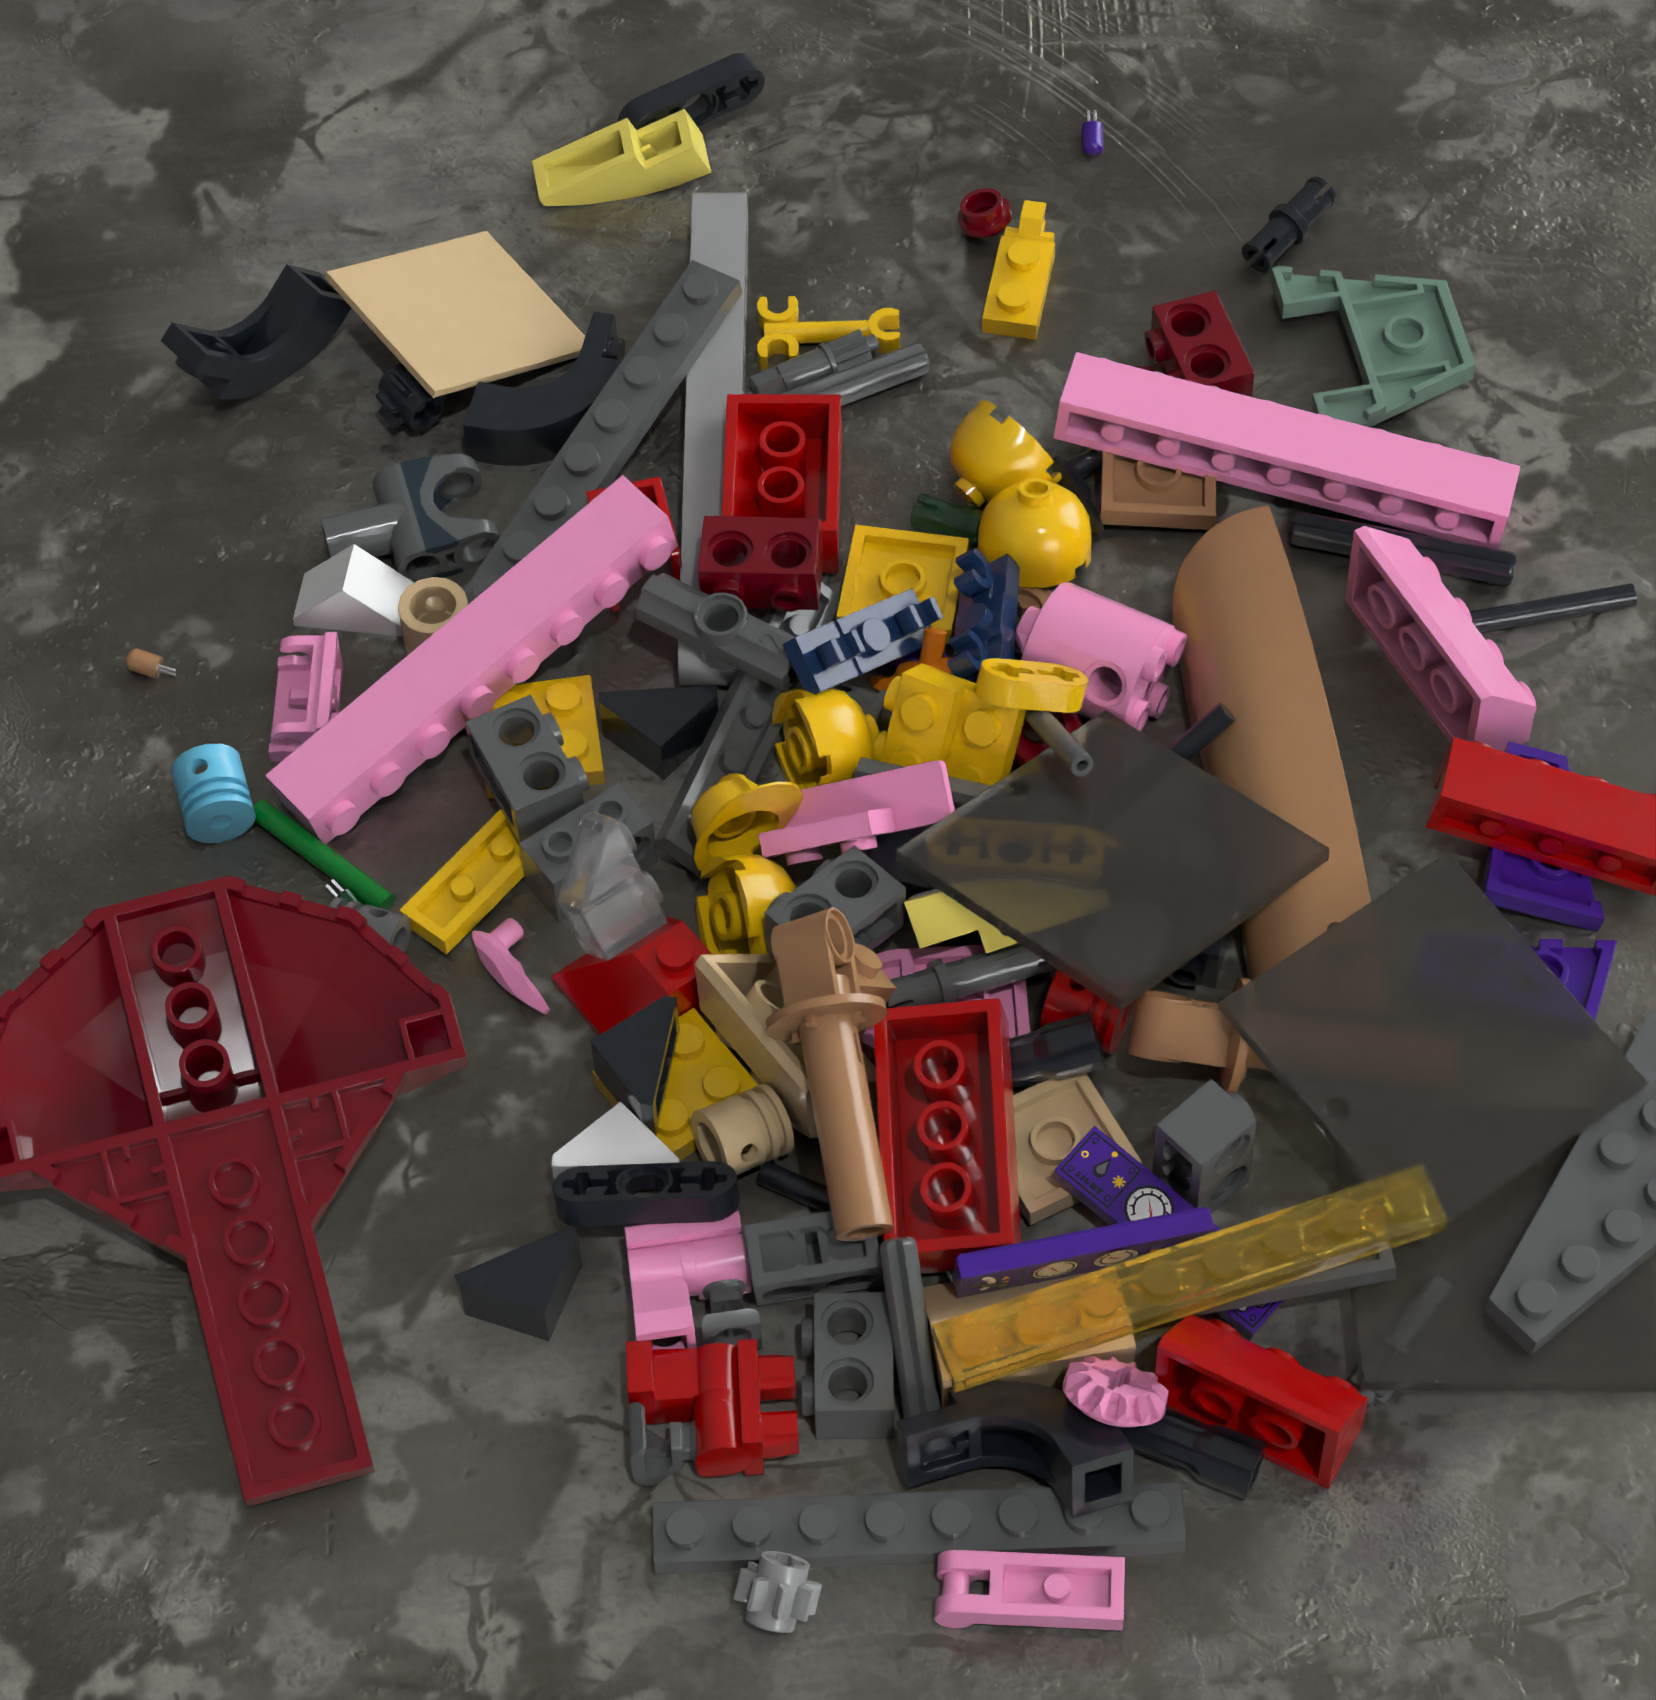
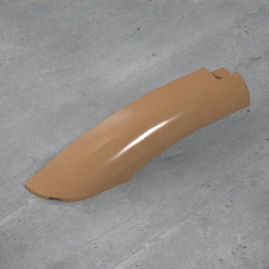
(1282, 751)

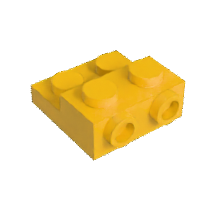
(946, 721)

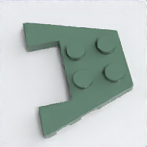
(1400, 335)

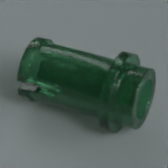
(946, 518)

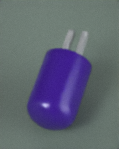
(1092, 135)

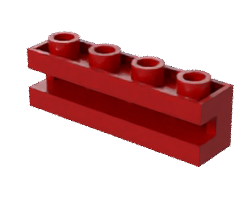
(1546, 814)

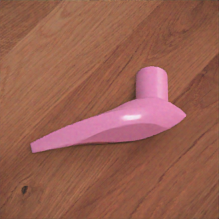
(504, 968)

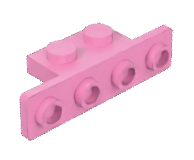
(860, 810)

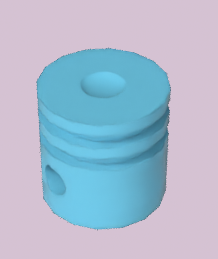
(217, 801)

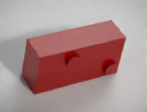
(948, 1128)

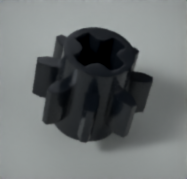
(407, 400)

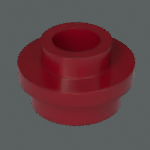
(984, 213)

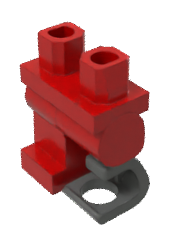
(721, 1396)

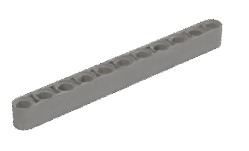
(720, 243)

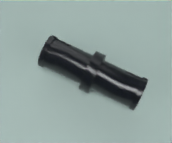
(1289, 224)

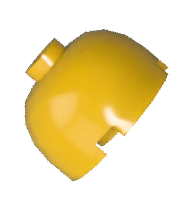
(994, 455)
(1040, 529)
(822, 736)
(736, 902)

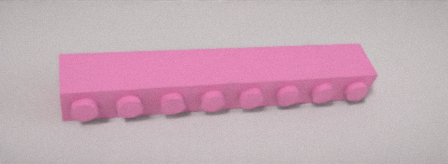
(1286, 452)
(473, 660)

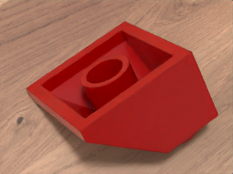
(635, 978)

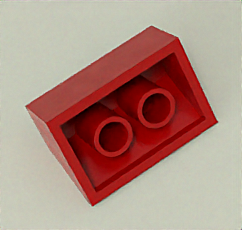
(785, 461)
(1262, 1394)

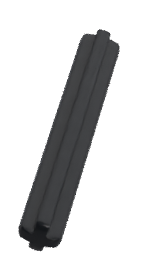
(1449, 556)

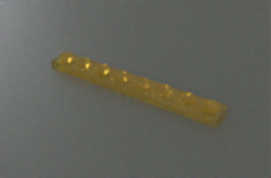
(1188, 1278)

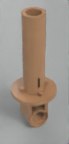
(825, 1015)
(1193, 1031)

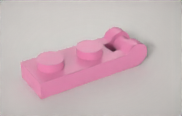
(1031, 1590)

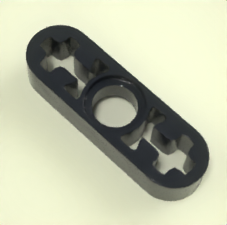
(722, 86)
(686, 1193)

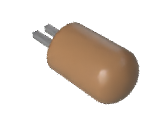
(147, 663)

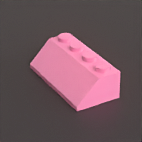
(1435, 642)

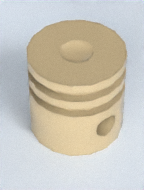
(427, 607)
(744, 1129)

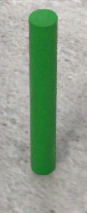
(322, 856)

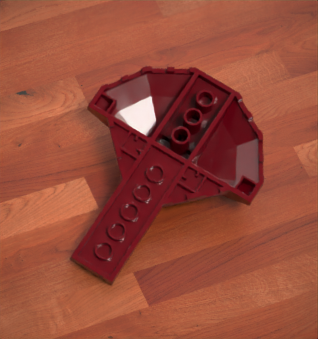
(209, 1088)

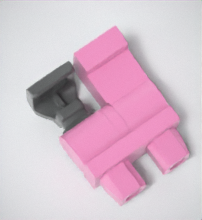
(686, 1261)

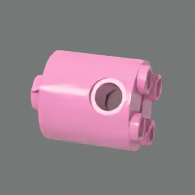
(1110, 643)

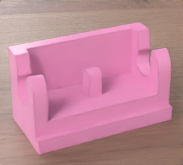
(305, 691)

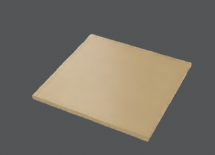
(458, 313)

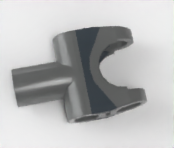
(413, 520)

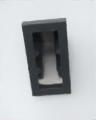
(659, 724)
(638, 1059)
(525, 1286)

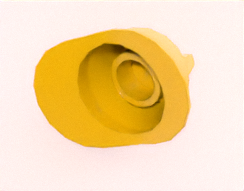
(736, 811)

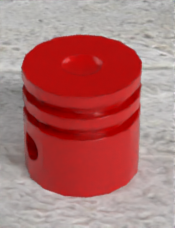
(1069, 999)

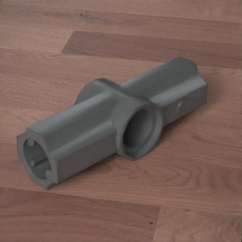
(718, 629)

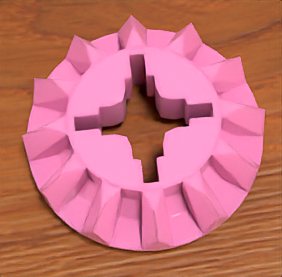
(1115, 1392)

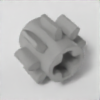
(777, 1591)

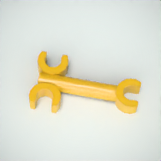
(785, 332)

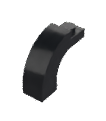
(269, 343)
(534, 423)
(1025, 1430)

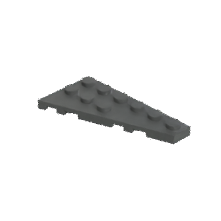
(1592, 1221)

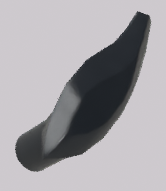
(1072, 474)

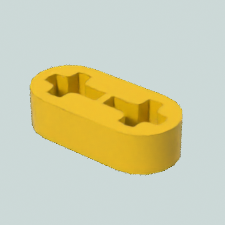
(1031, 685)

